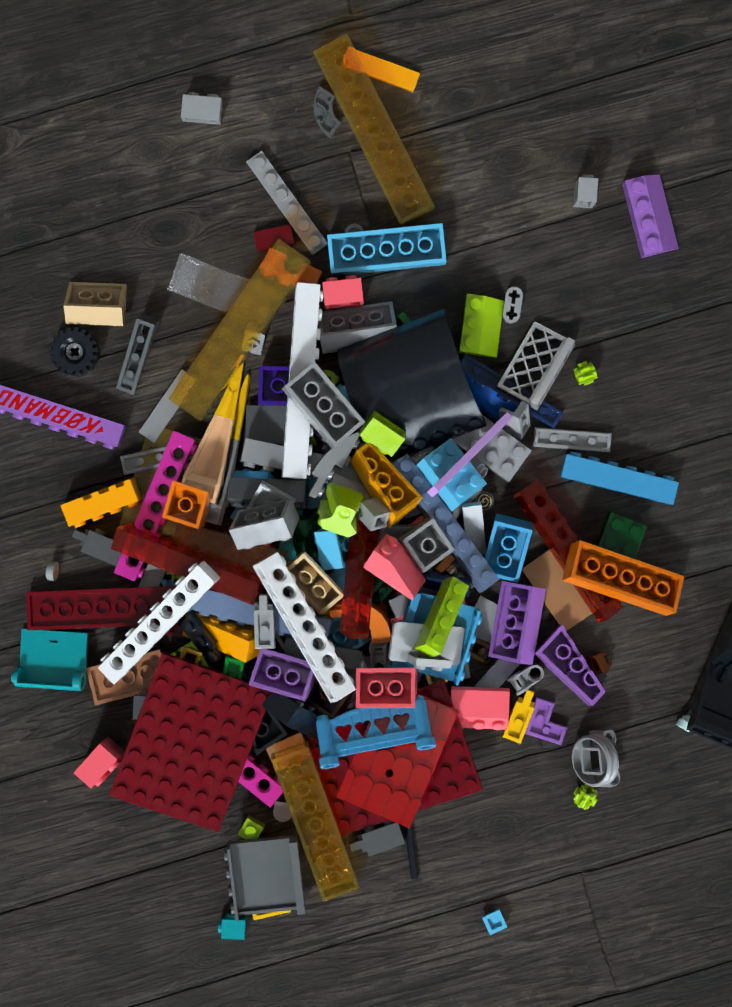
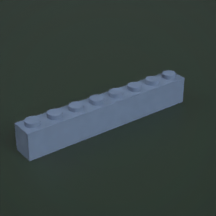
(464, 551)
(243, 613)

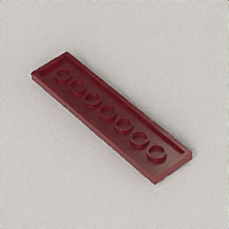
(92, 607)

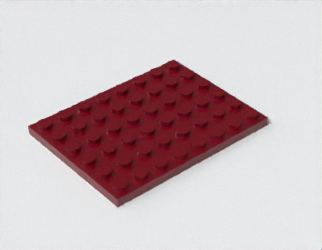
(190, 742)
(452, 778)

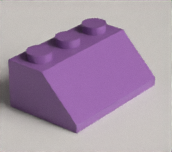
(282, 675)

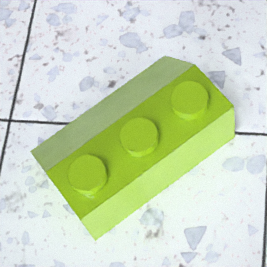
(481, 326)

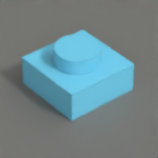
(494, 921)

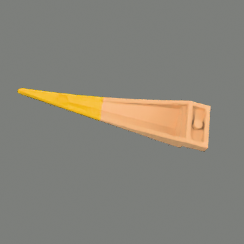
(210, 459)

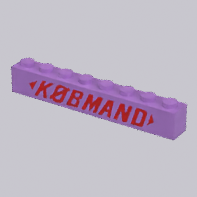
(61, 417)

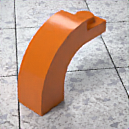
(379, 622)

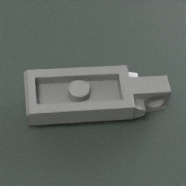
(264, 624)

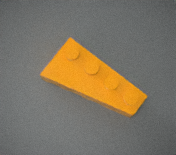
(385, 482)
(102, 501)
(231, 638)

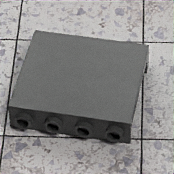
(265, 875)

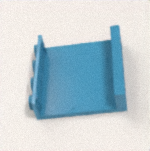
(467, 617)

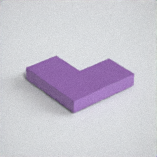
(541, 727)

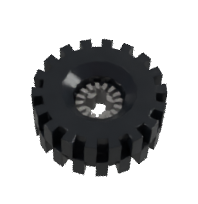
(62, 352)

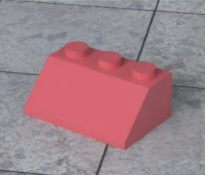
(386, 687)
(482, 707)

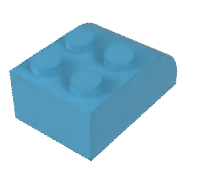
(508, 546)

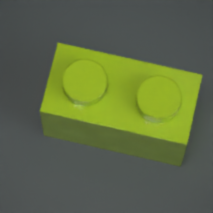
(382, 434)

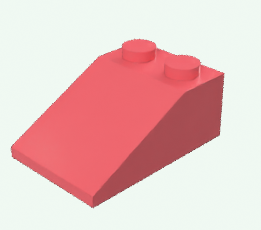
(395, 567)

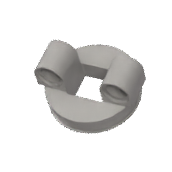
(603, 742)

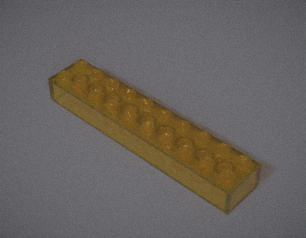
(374, 130)
(240, 330)

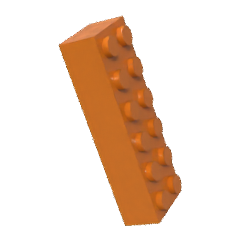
(623, 578)

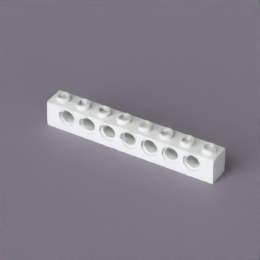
(205, 577)
(294, 622)

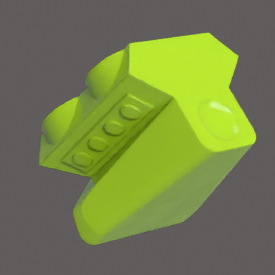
(340, 510)

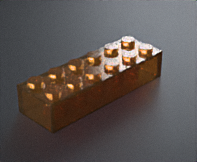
(221, 545)

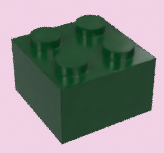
(621, 535)

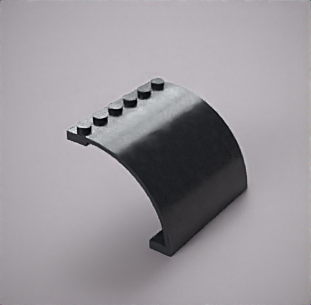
(413, 382)

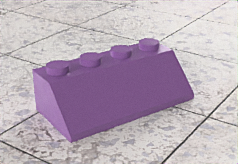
(650, 215)
(517, 623)

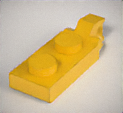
(520, 717)

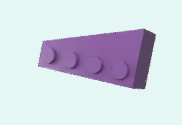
(566, 662)

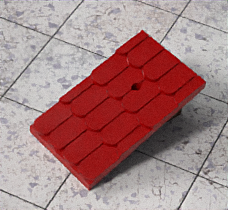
(397, 777)

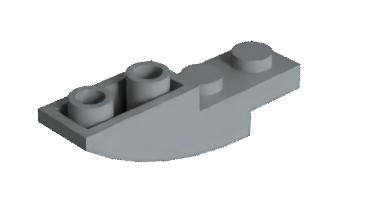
(335, 457)

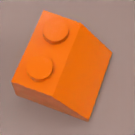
(187, 505)

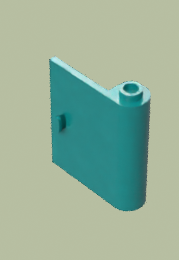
(54, 663)

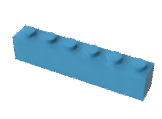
(619, 479)

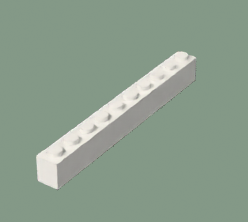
(302, 355)

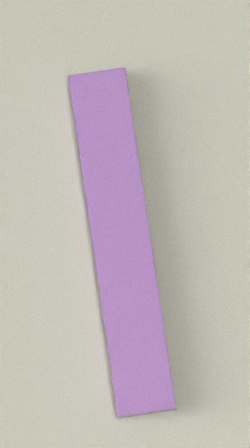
(469, 454)

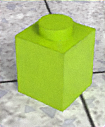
(251, 828)

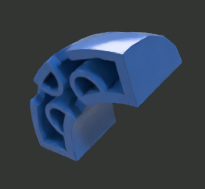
(489, 400)

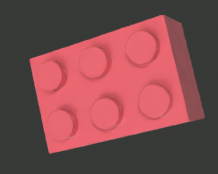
(100, 763)

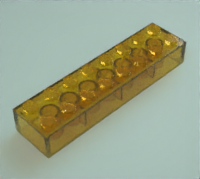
(315, 821)

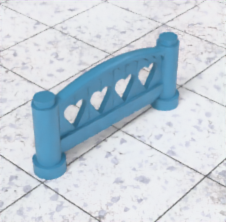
(333, 746)

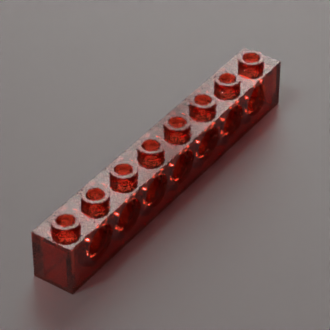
(558, 546)

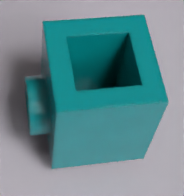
(231, 928)

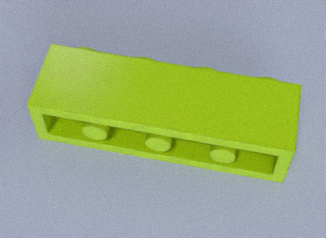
(441, 617)

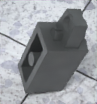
(97, 545)
(379, 838)

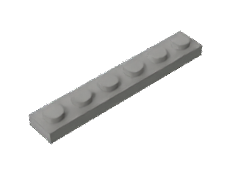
(287, 203)

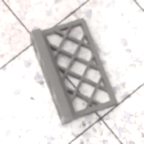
(551, 373)

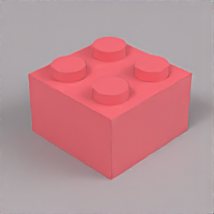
(343, 292)

